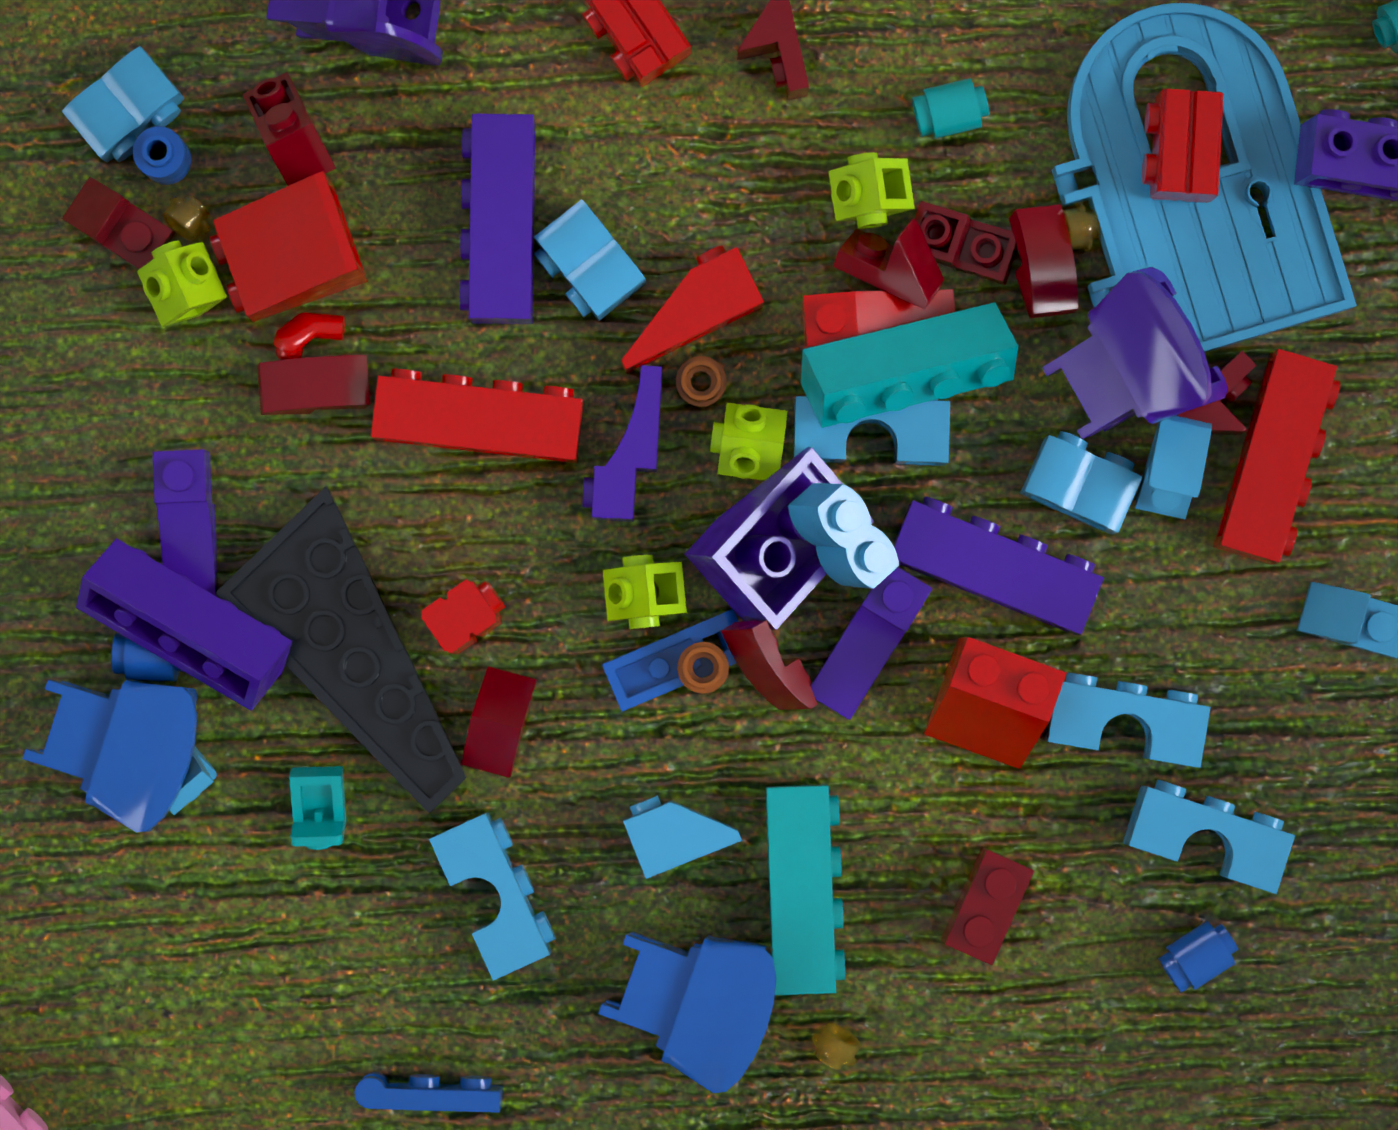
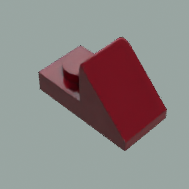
(777, 33)
(117, 223)
(901, 269)
(1216, 413)

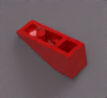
(704, 301)
(856, 313)

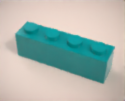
(908, 364)
(801, 888)

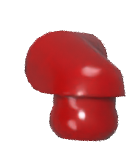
(303, 328)

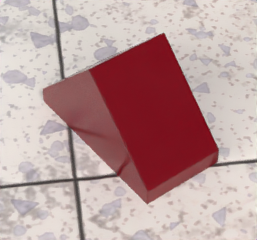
(498, 721)

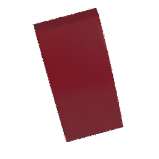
(967, 243)
(1048, 265)
(313, 384)
(776, 679)

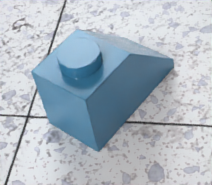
(674, 835)

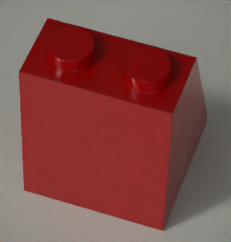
(287, 249)
(994, 702)

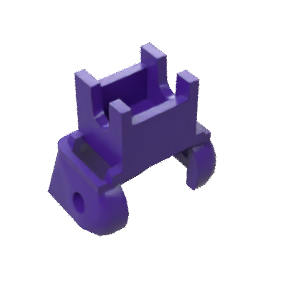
(369, 25)
(1139, 357)

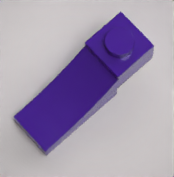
(614, 485)
(187, 515)
(869, 641)

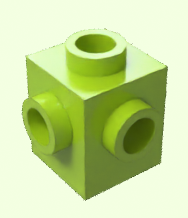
(861, 186)
(181, 282)
(749, 441)
(644, 591)

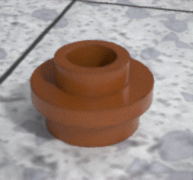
(697, 365)
(708, 651)

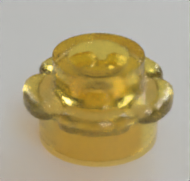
(187, 217)
(1082, 226)
(836, 1046)

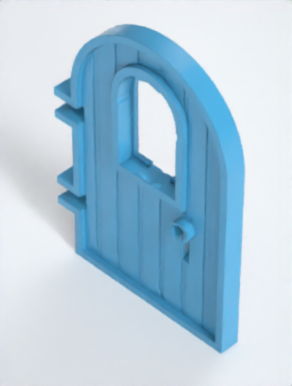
(1215, 251)

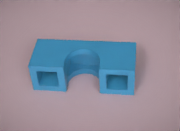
(917, 432)
(1172, 726)
(1253, 849)
(517, 933)

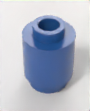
(170, 168)
(140, 663)
(1199, 956)

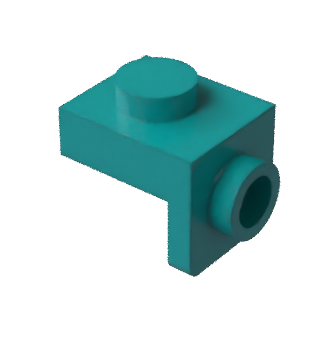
(317, 806)

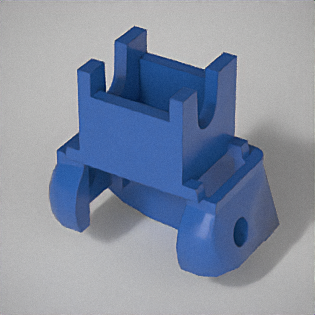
(124, 746)
(701, 1004)

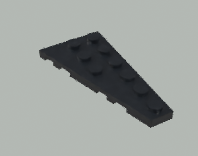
(346, 646)

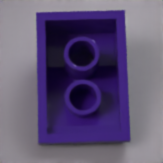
(756, 552)

